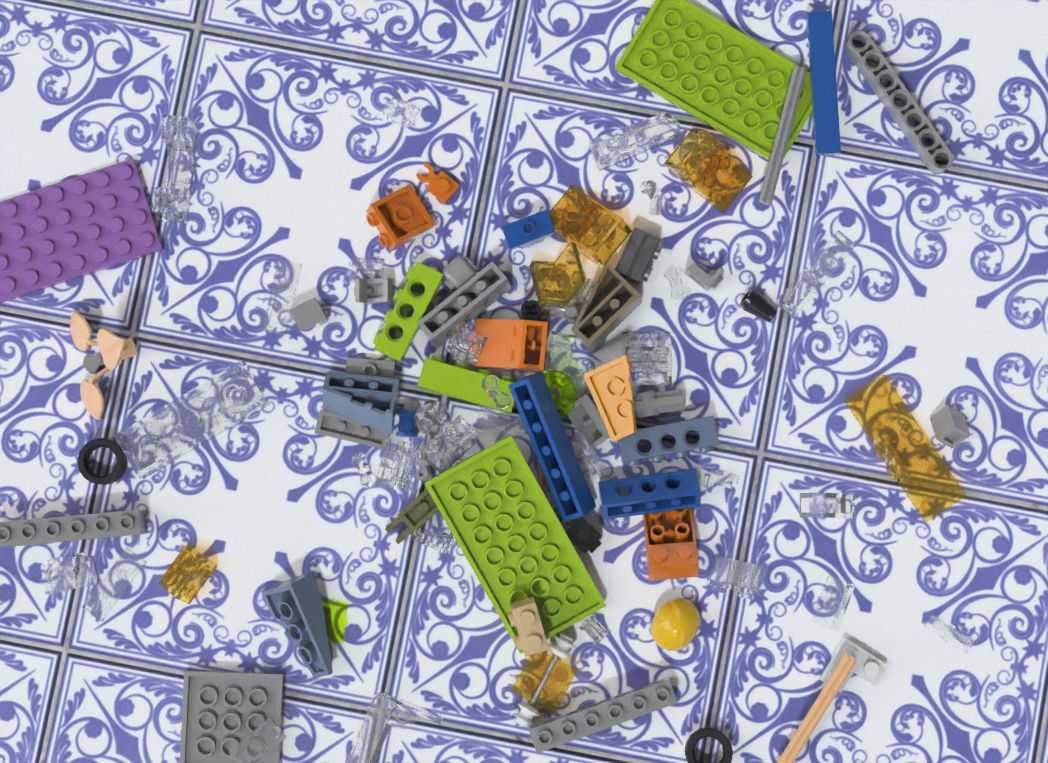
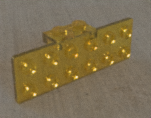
(904, 448)

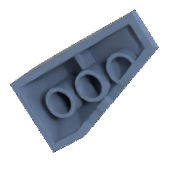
(301, 612)

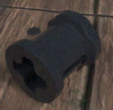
(529, 304)

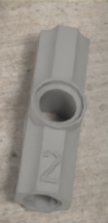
(653, 404)

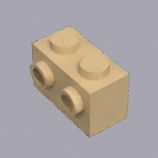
(529, 626)

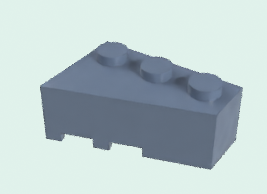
(362, 398)

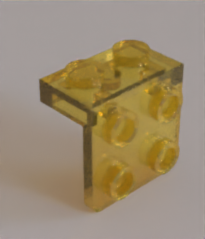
(558, 280)

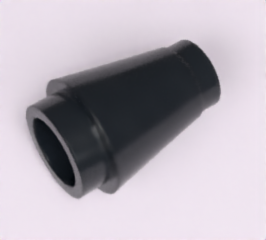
(757, 305)

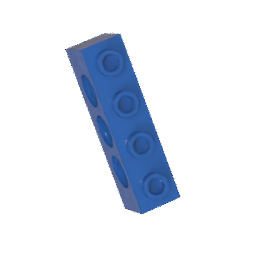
(649, 494)

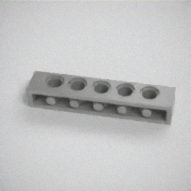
(72, 528)
(602, 715)

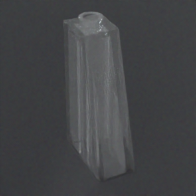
(633, 140)

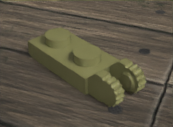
(414, 515)

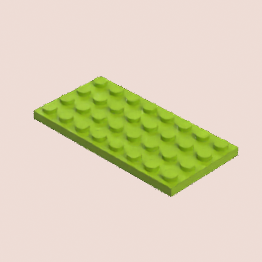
(714, 74)
(514, 537)

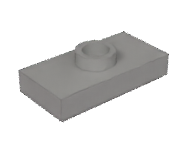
(370, 367)

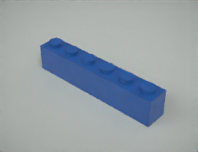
(552, 446)

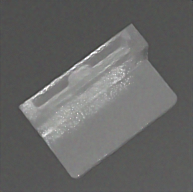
(833, 603)

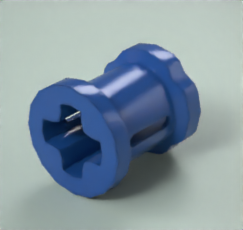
(407, 425)

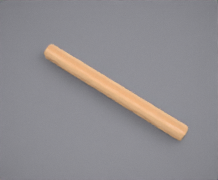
(818, 709)

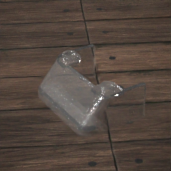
(381, 714)

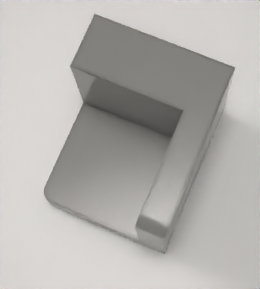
(308, 314)
(949, 426)

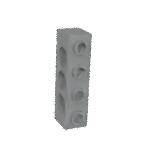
(464, 304)

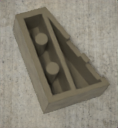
(606, 308)

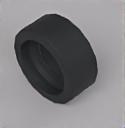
(86, 451)
(708, 732)

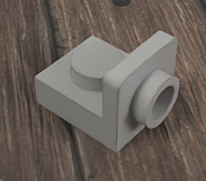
(699, 275)

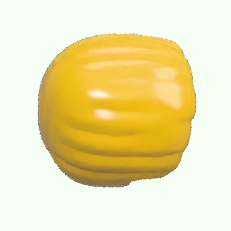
(675, 624)

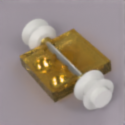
(544, 681)

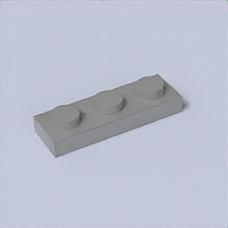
(346, 429)

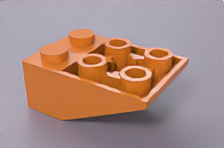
(512, 344)
(670, 545)

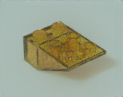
(708, 169)
(588, 224)

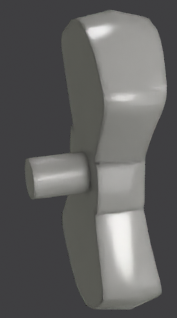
(570, 313)
(93, 363)
(424, 471)

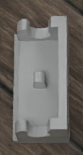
(589, 421)

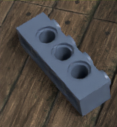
(704, 427)

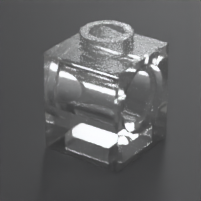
(466, 344)

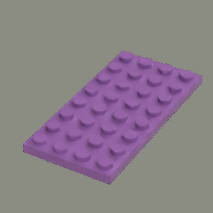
(74, 229)

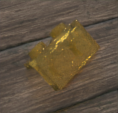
(187, 574)

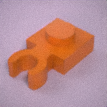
(440, 185)

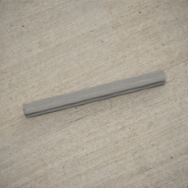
(782, 135)

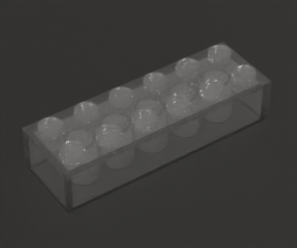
(192, 420)

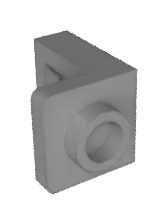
(373, 290)

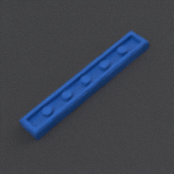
(823, 83)

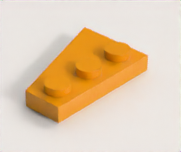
(614, 396)

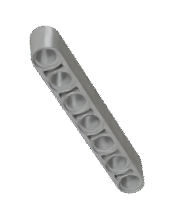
(898, 90)

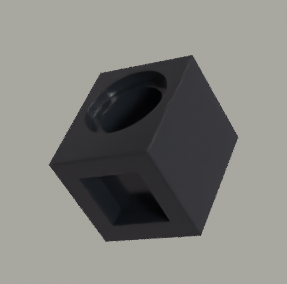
(578, 525)

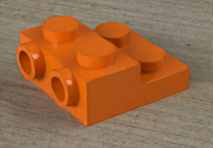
(399, 217)

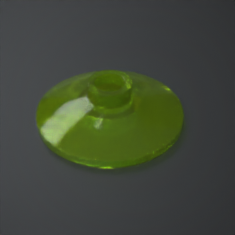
(566, 400)

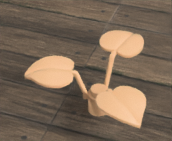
(113, 351)

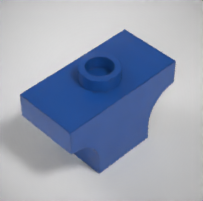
(528, 230)

